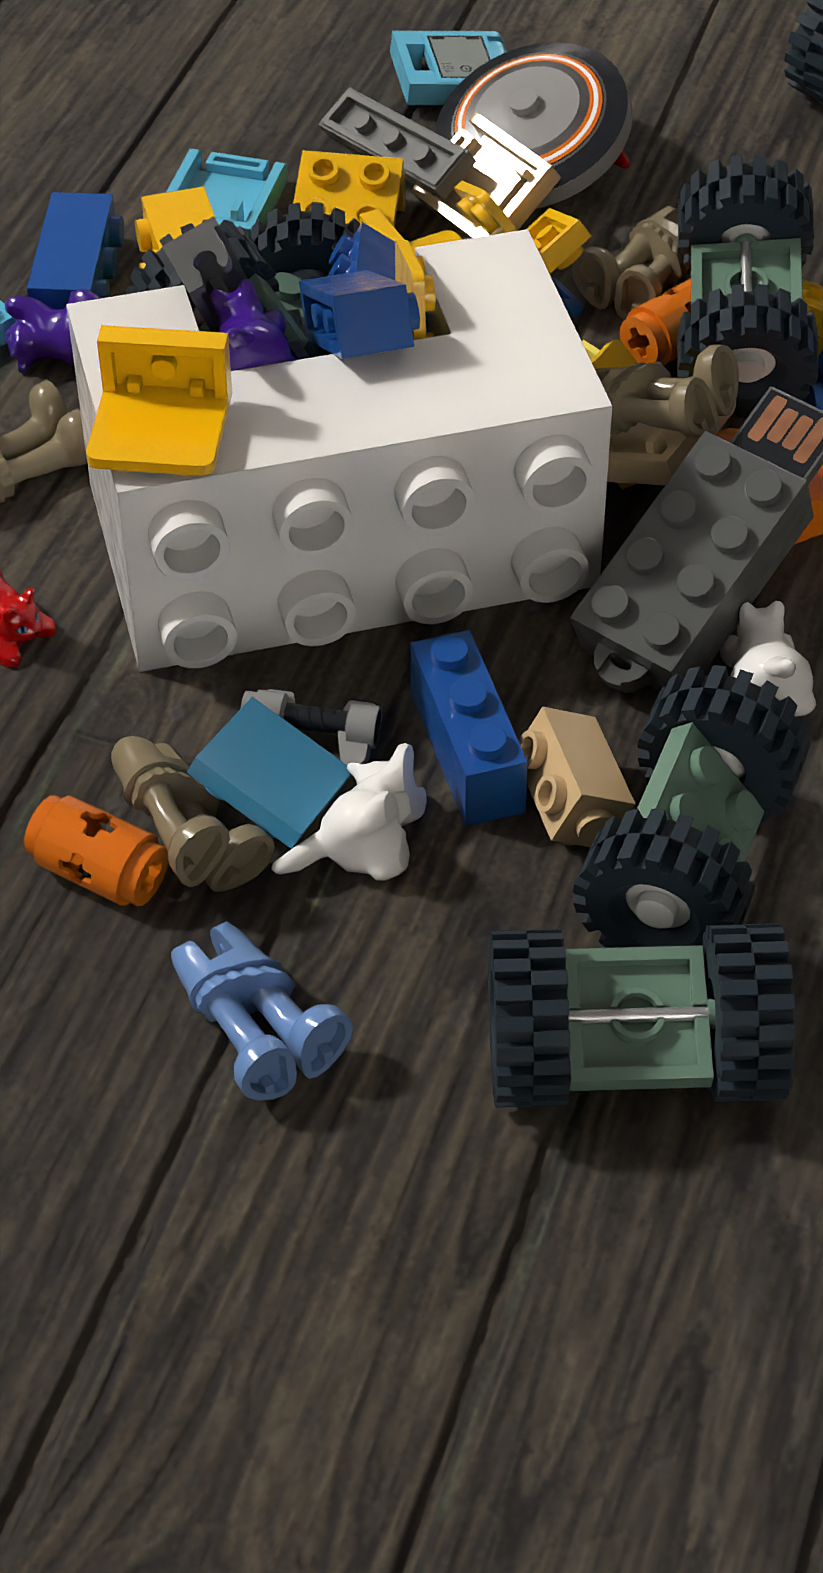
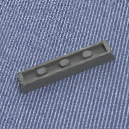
(379, 131)

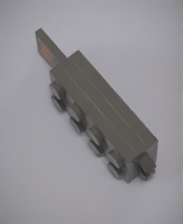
(704, 548)

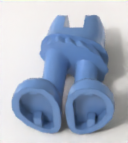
(248, 982)

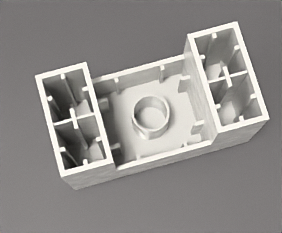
(367, 478)

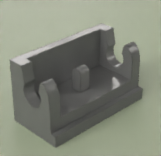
(205, 264)

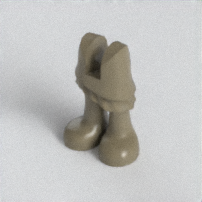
(626, 276)
(684, 405)
(42, 444)
(186, 818)

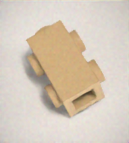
(573, 776)

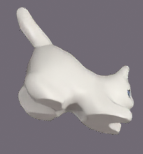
(770, 655)
(366, 823)

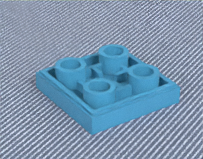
(270, 772)

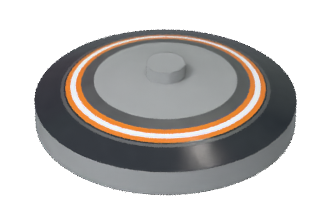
(555, 102)

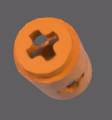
(652, 327)
(122, 864)

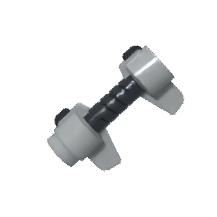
(356, 724)

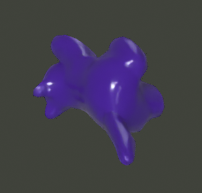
(40, 330)
(253, 335)

